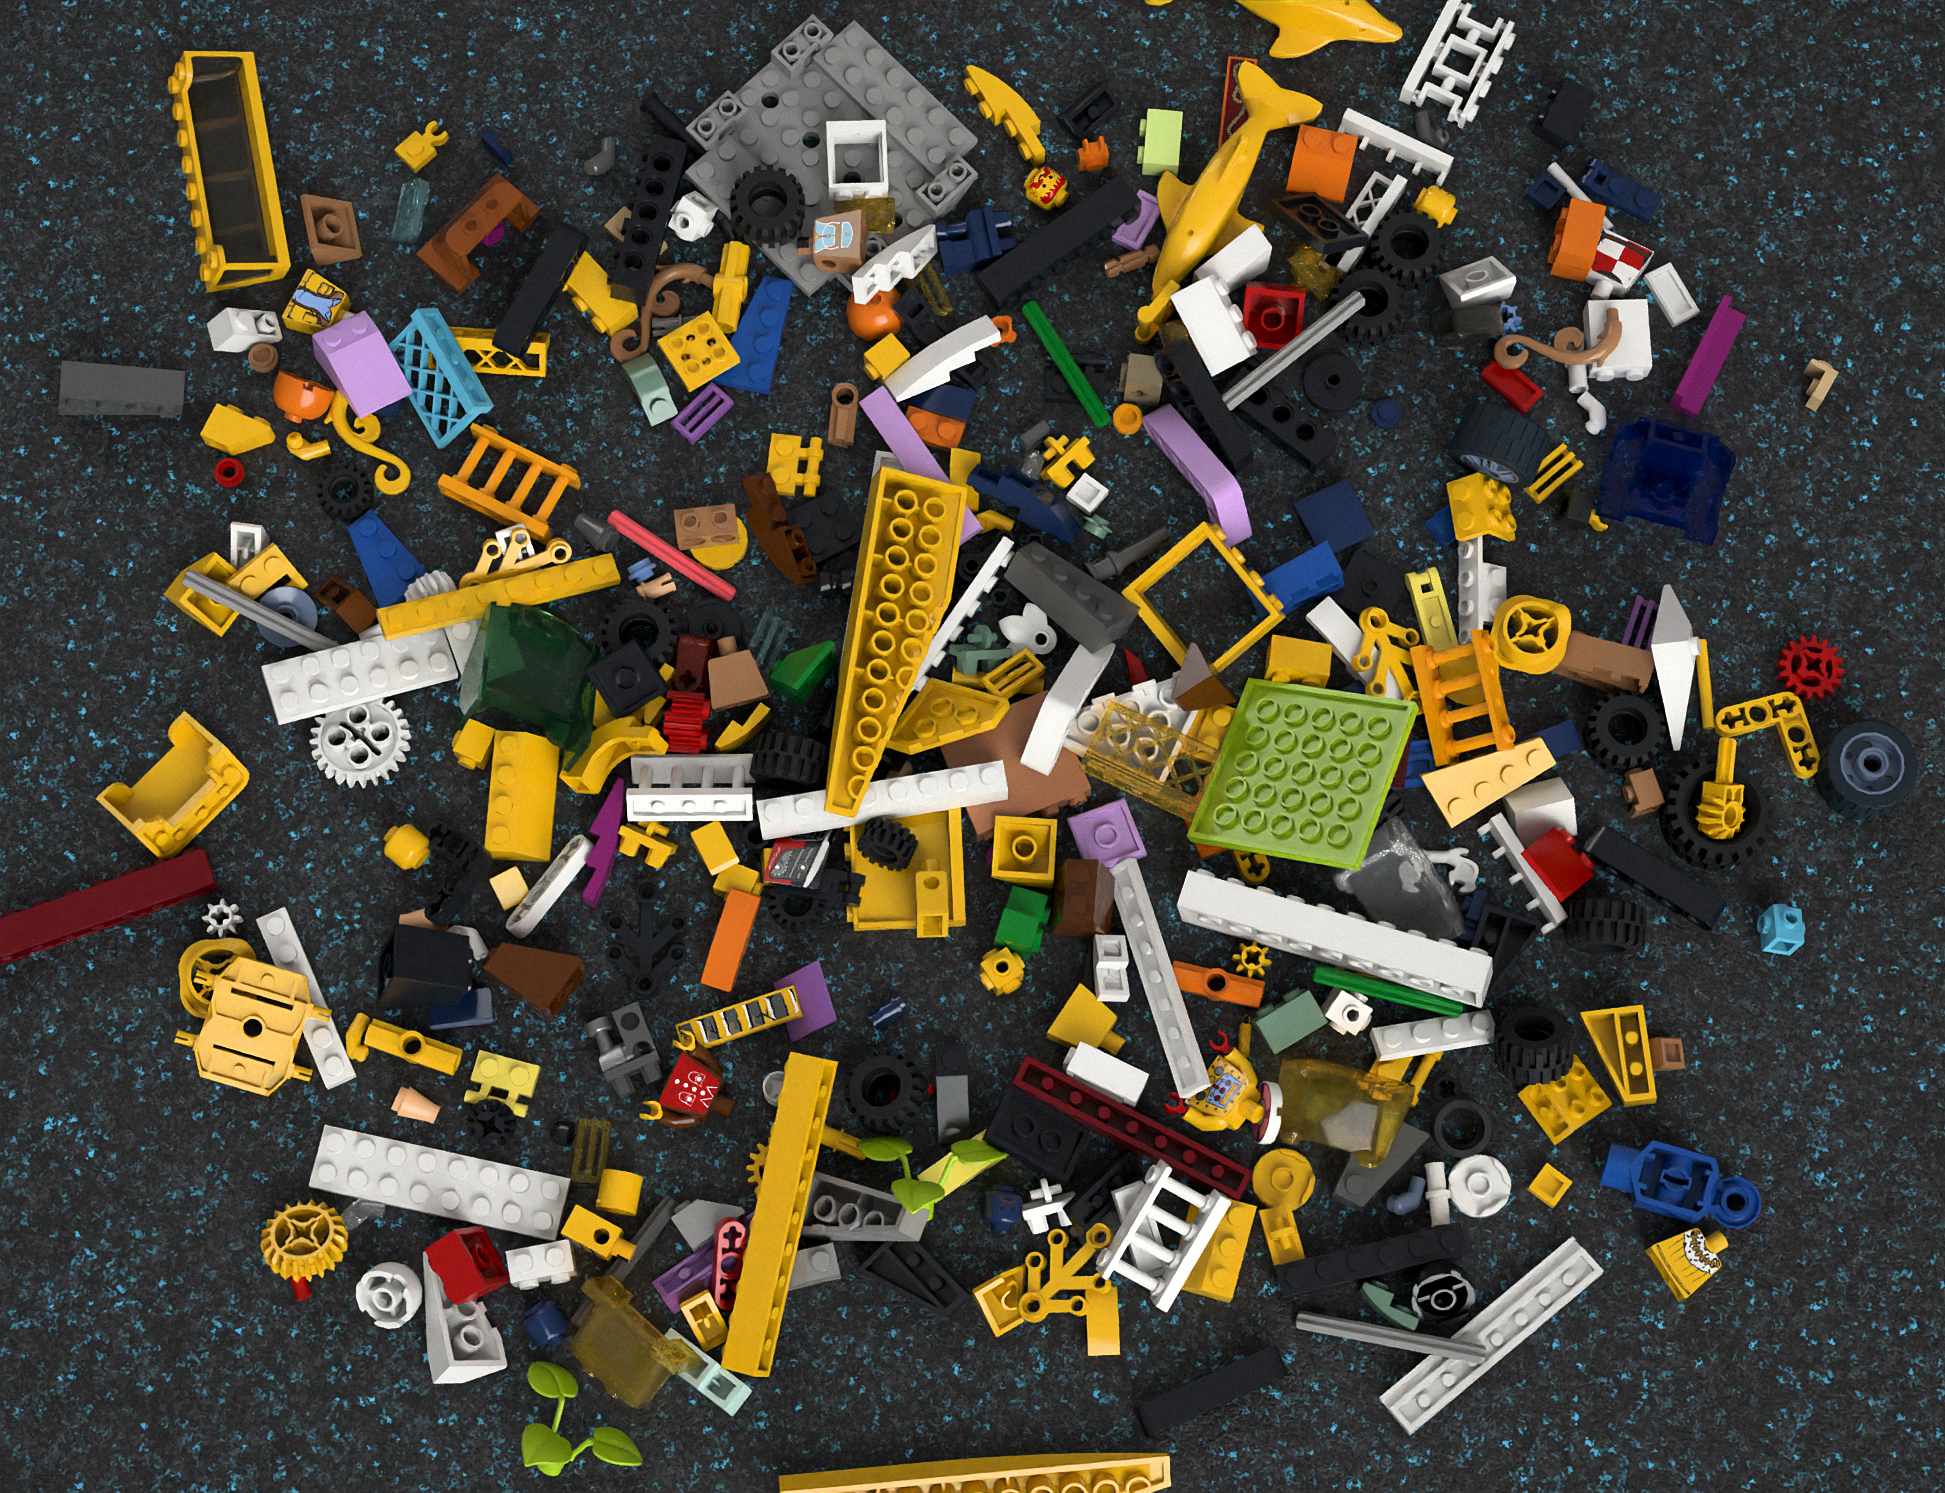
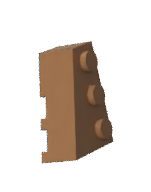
(1606, 664)

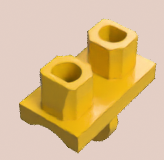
(1057, 469)
(659, 847)
(1281, 1234)

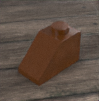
(346, 604)

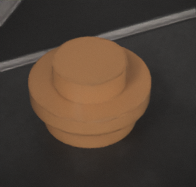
(263, 358)

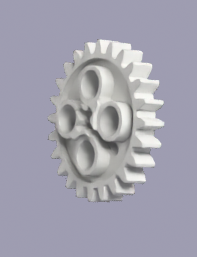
(341, 759)

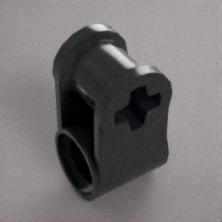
(750, 828)

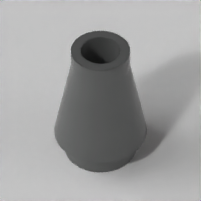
(599, 533)

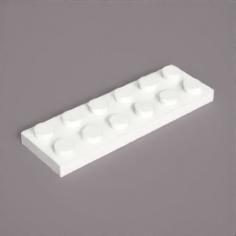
(357, 674)

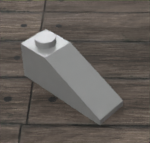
(814, 1266)

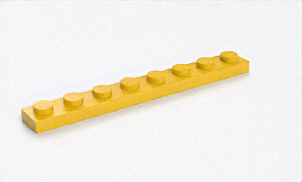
(471, 602)

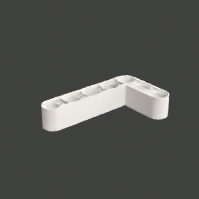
(1062, 706)

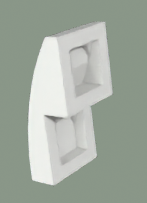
(1109, 968)

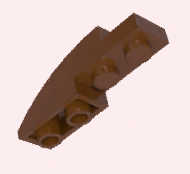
(780, 541)

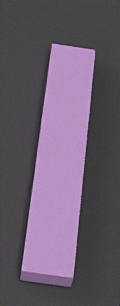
(910, 448)

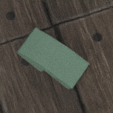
(1379, 1299)

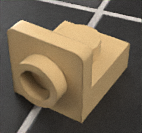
(1823, 377)

